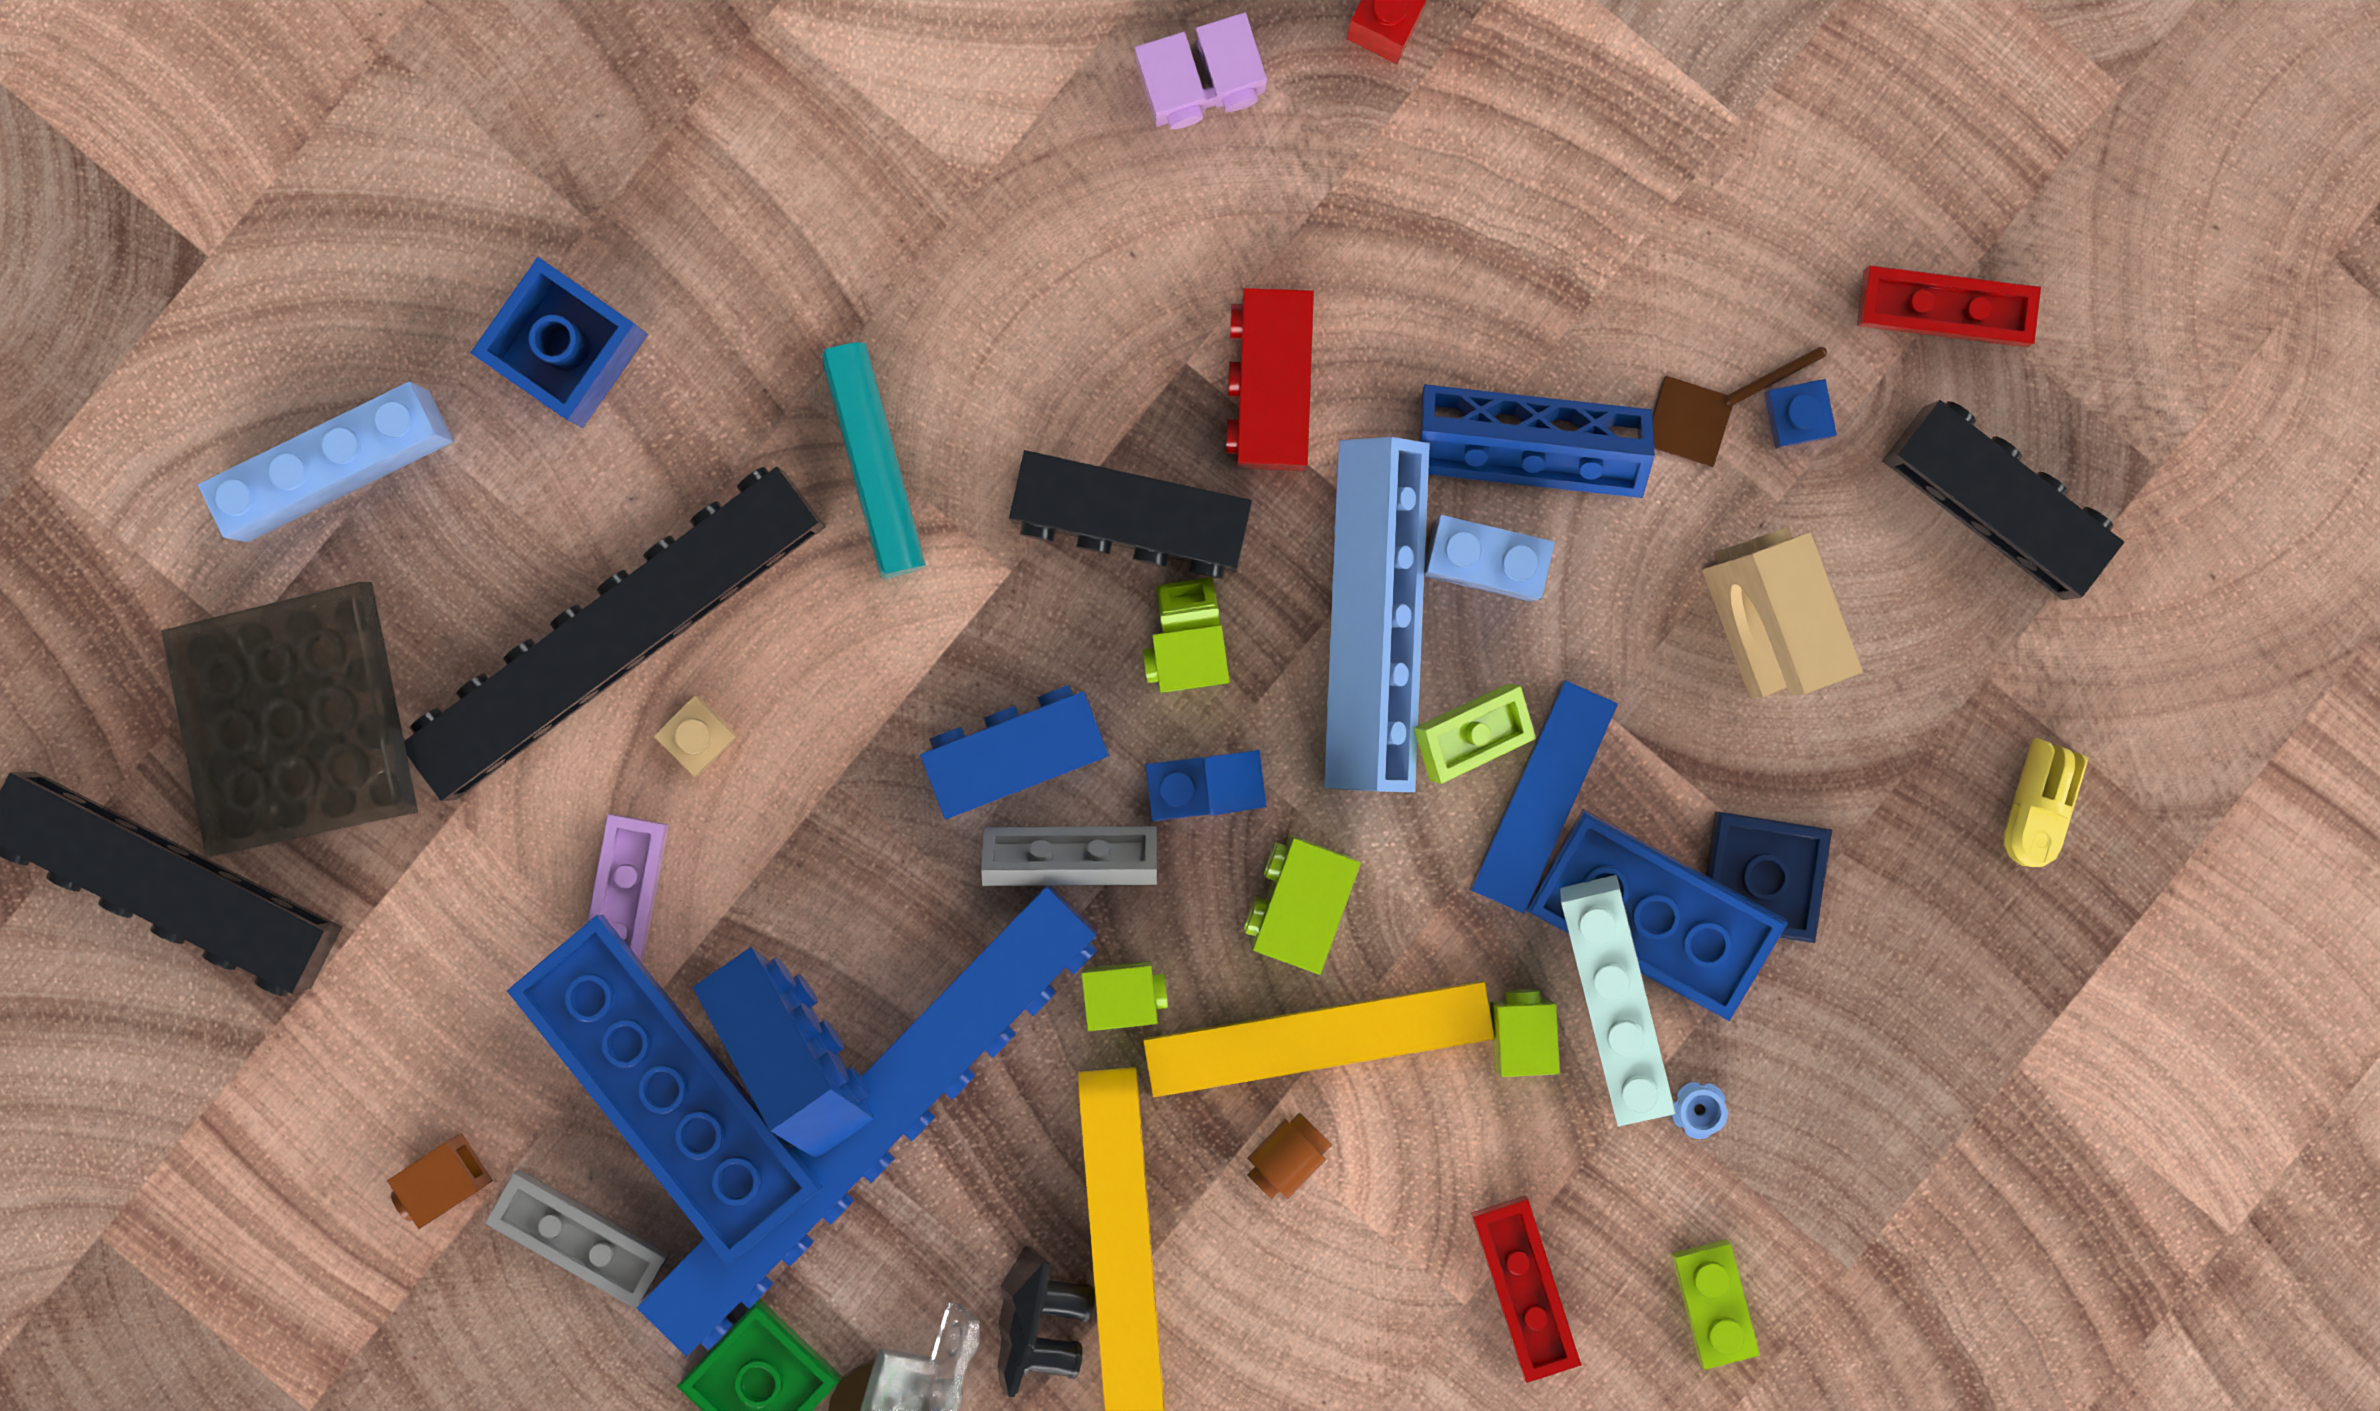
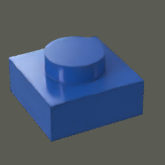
(1800, 413)

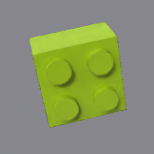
(1302, 903)

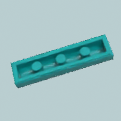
(873, 459)

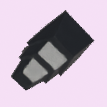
(1025, 1297)

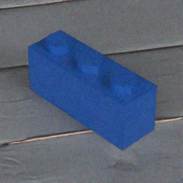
(1013, 751)

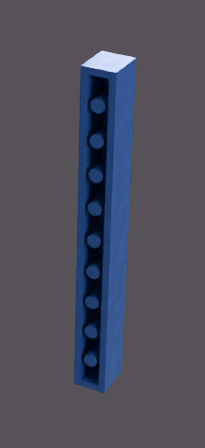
(903, 1084)

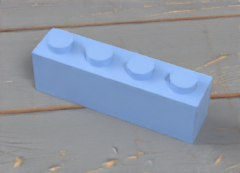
(326, 463)

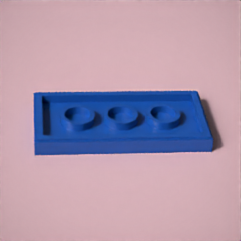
(1682, 923)

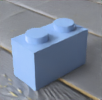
(1488, 558)

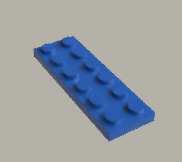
(664, 1089)

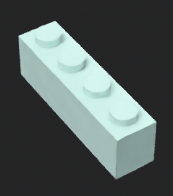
(1617, 1000)

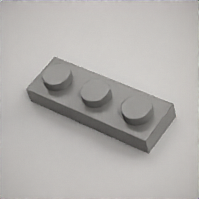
(1069, 856)
(577, 1238)

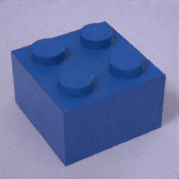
(559, 343)

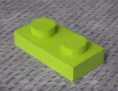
(1474, 733)
(1715, 1304)

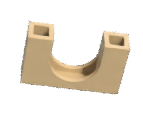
(1781, 615)

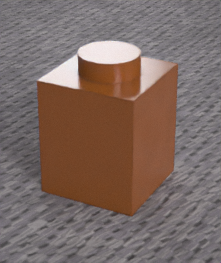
(438, 1181)

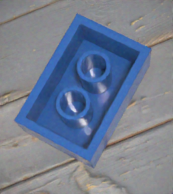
(785, 1052)

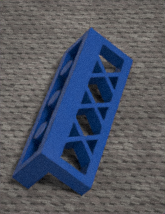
(1536, 449)

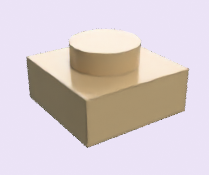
(696, 736)

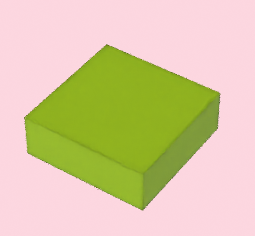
(1188, 605)

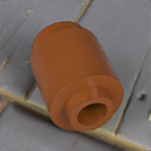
(1288, 1157)

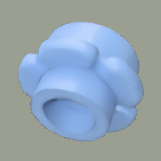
(1715, 1111)

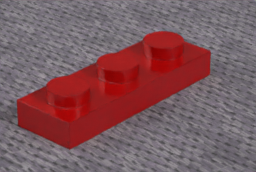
(1948, 306)
(1526, 1289)

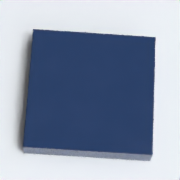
(1774, 866)

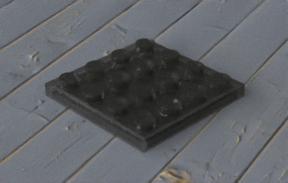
(289, 720)

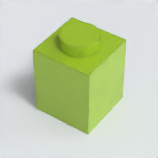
(1187, 659)
(1123, 995)
(1525, 1034)

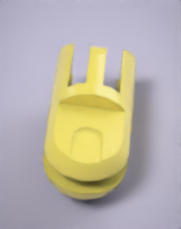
(2043, 803)

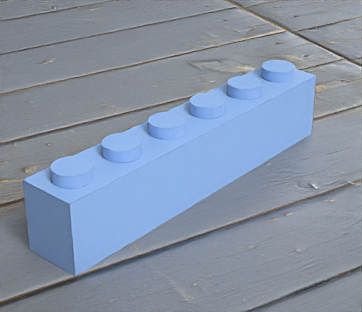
(1376, 614)

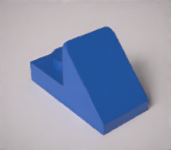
(1206, 785)

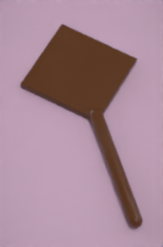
(1693, 419)

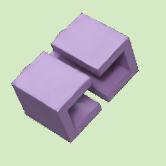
(1229, 63)

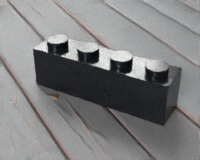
(2004, 499)
(1129, 512)

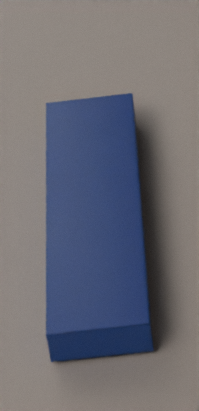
(1543, 796)

